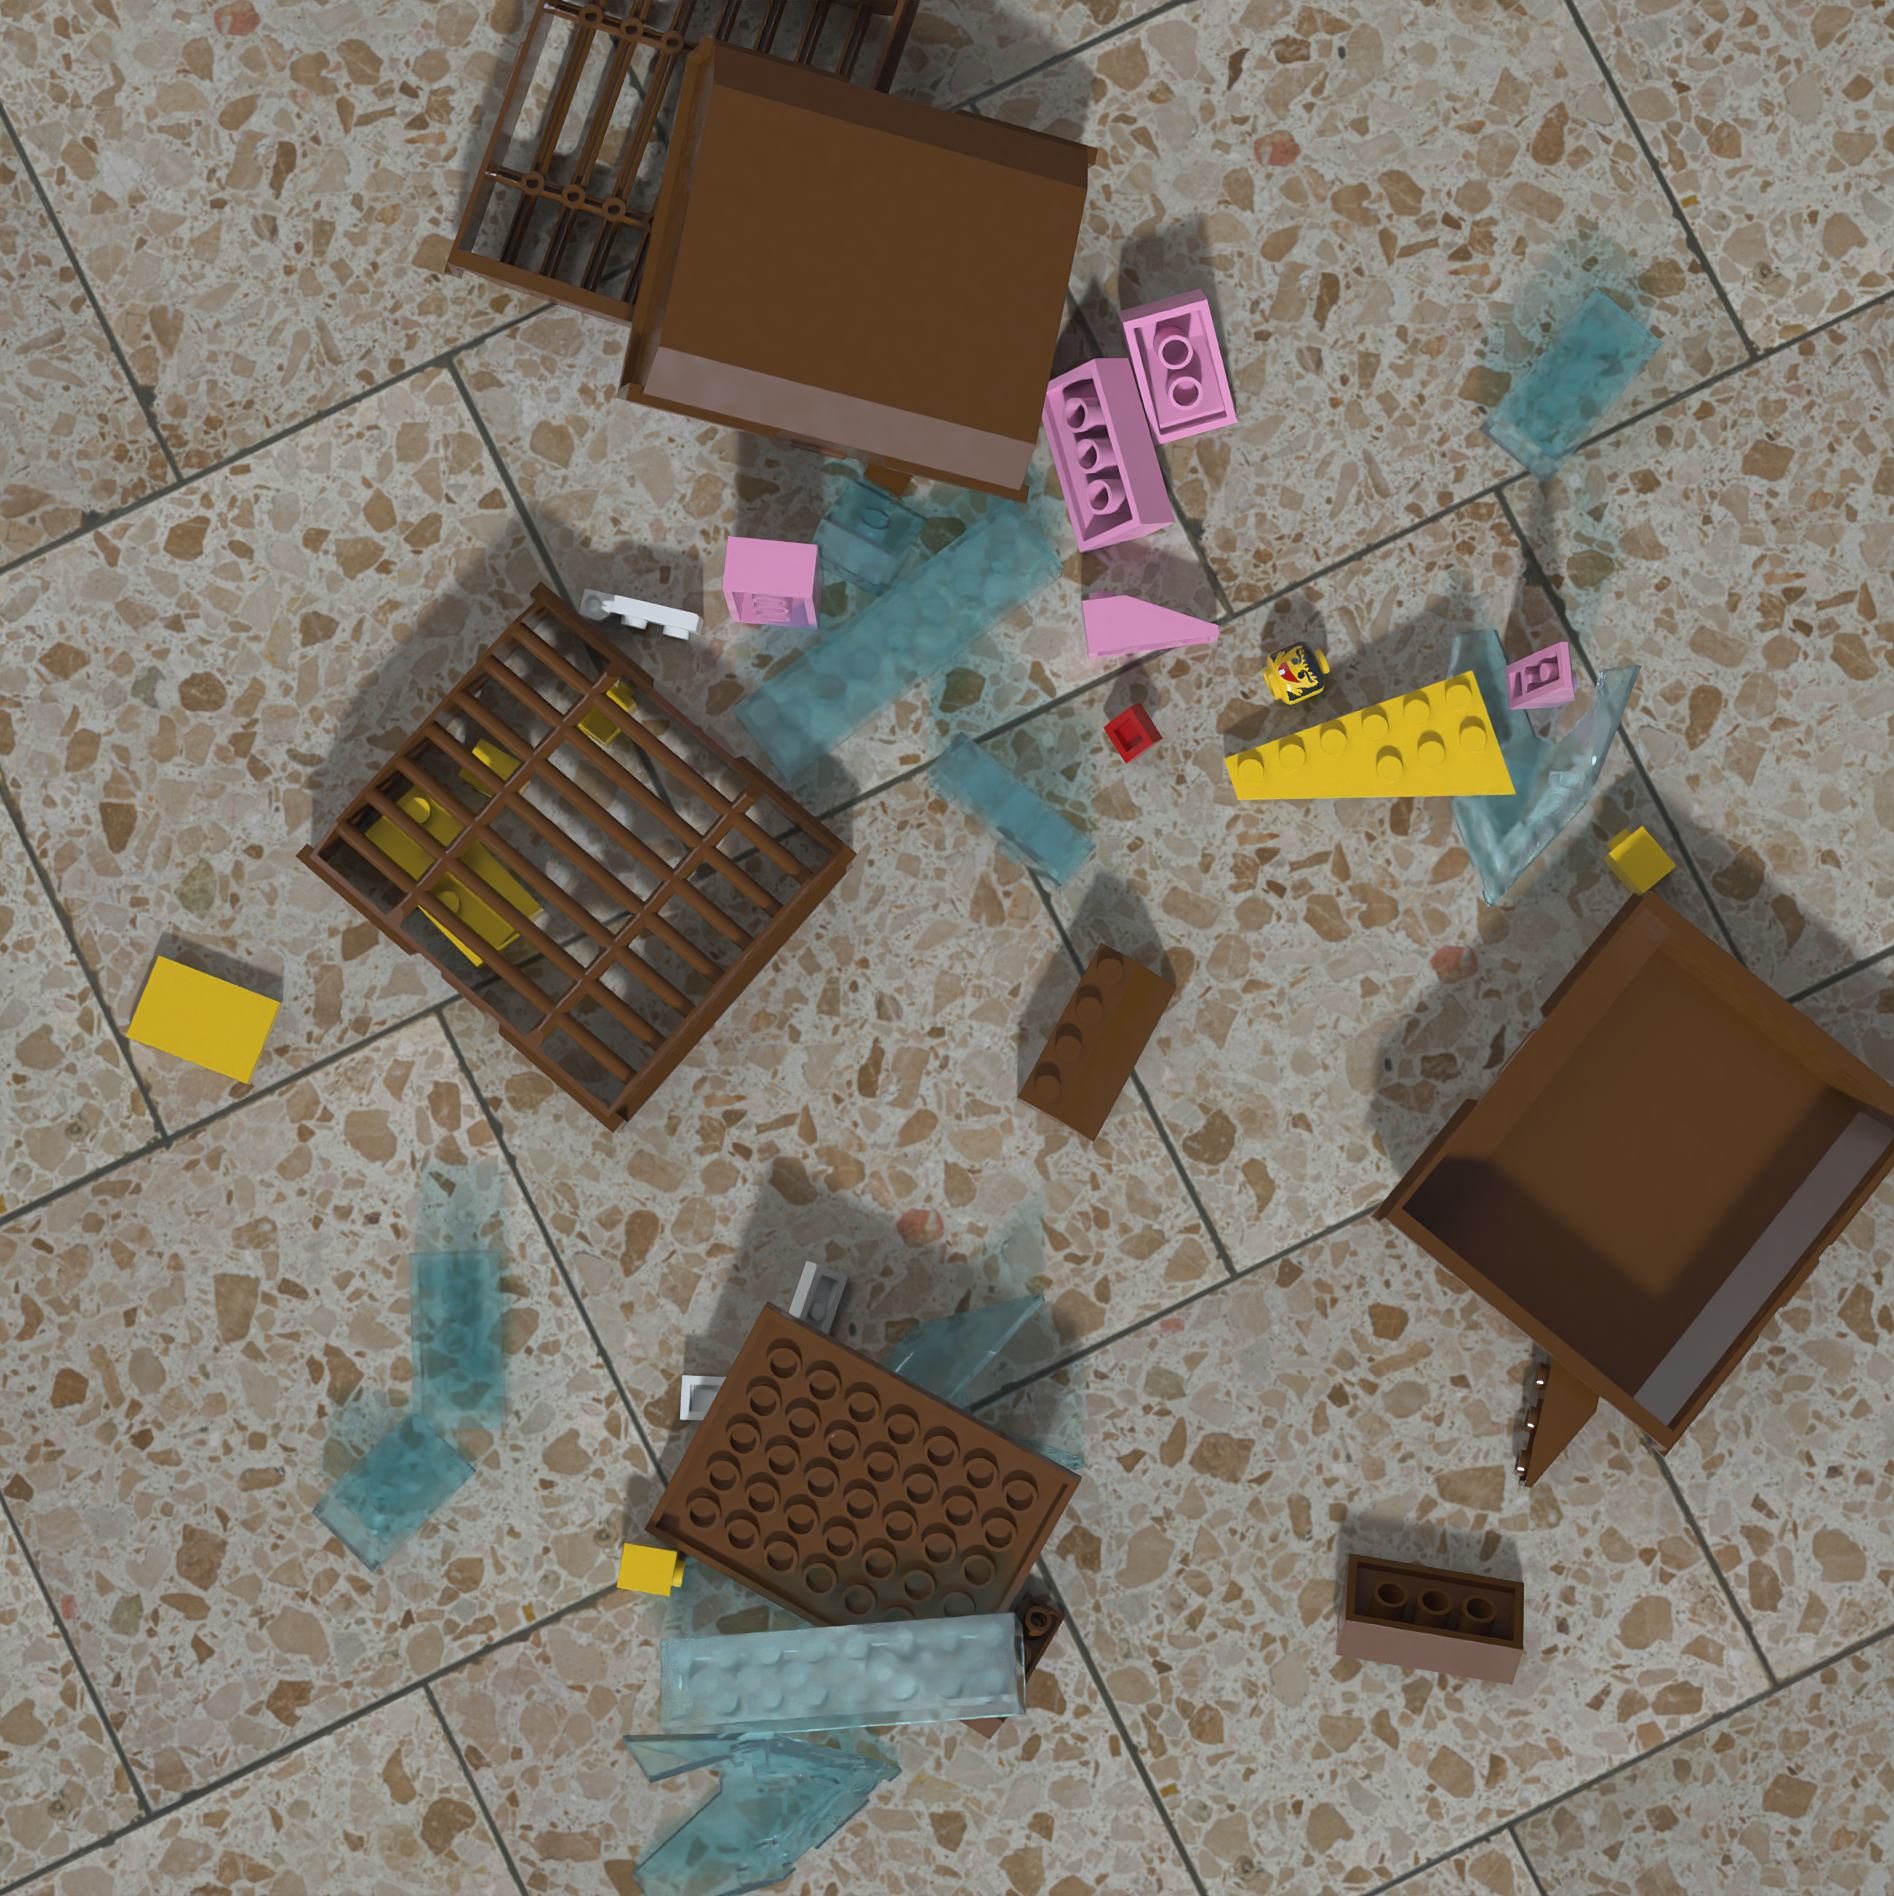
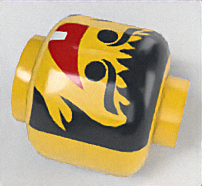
(1295, 672)

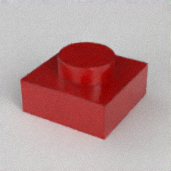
(1133, 733)

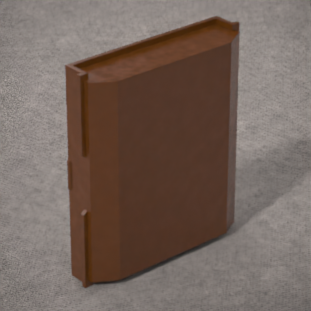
(855, 271)
(1652, 1168)

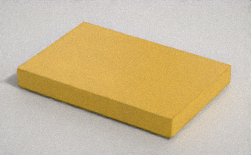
(204, 1020)

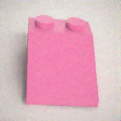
(1177, 366)

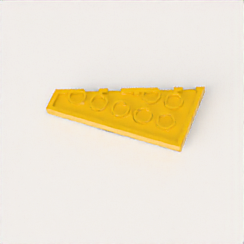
(1403, 747)

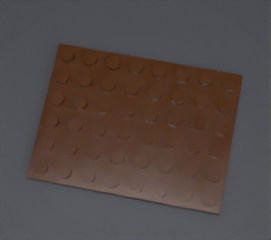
(856, 1488)

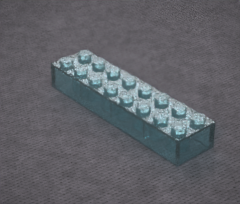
(898, 641)
(844, 1676)

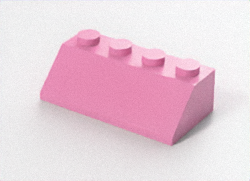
(1105, 454)

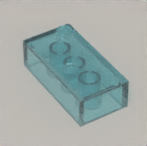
(1570, 386)
(1010, 813)
(457, 1341)

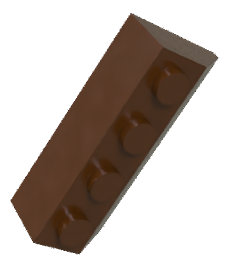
(1096, 1042)
(1431, 1619)

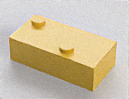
(449, 889)

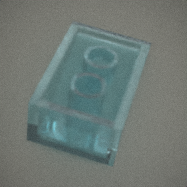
(392, 1493)

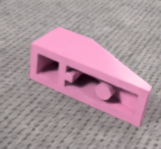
(1131, 625)
(1542, 679)

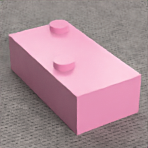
(773, 582)

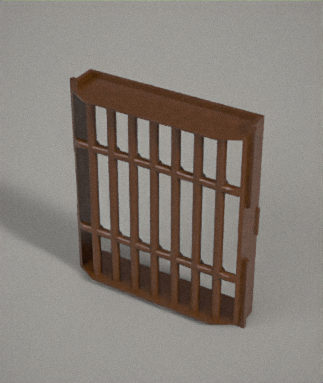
(614, 209)
(727, 985)

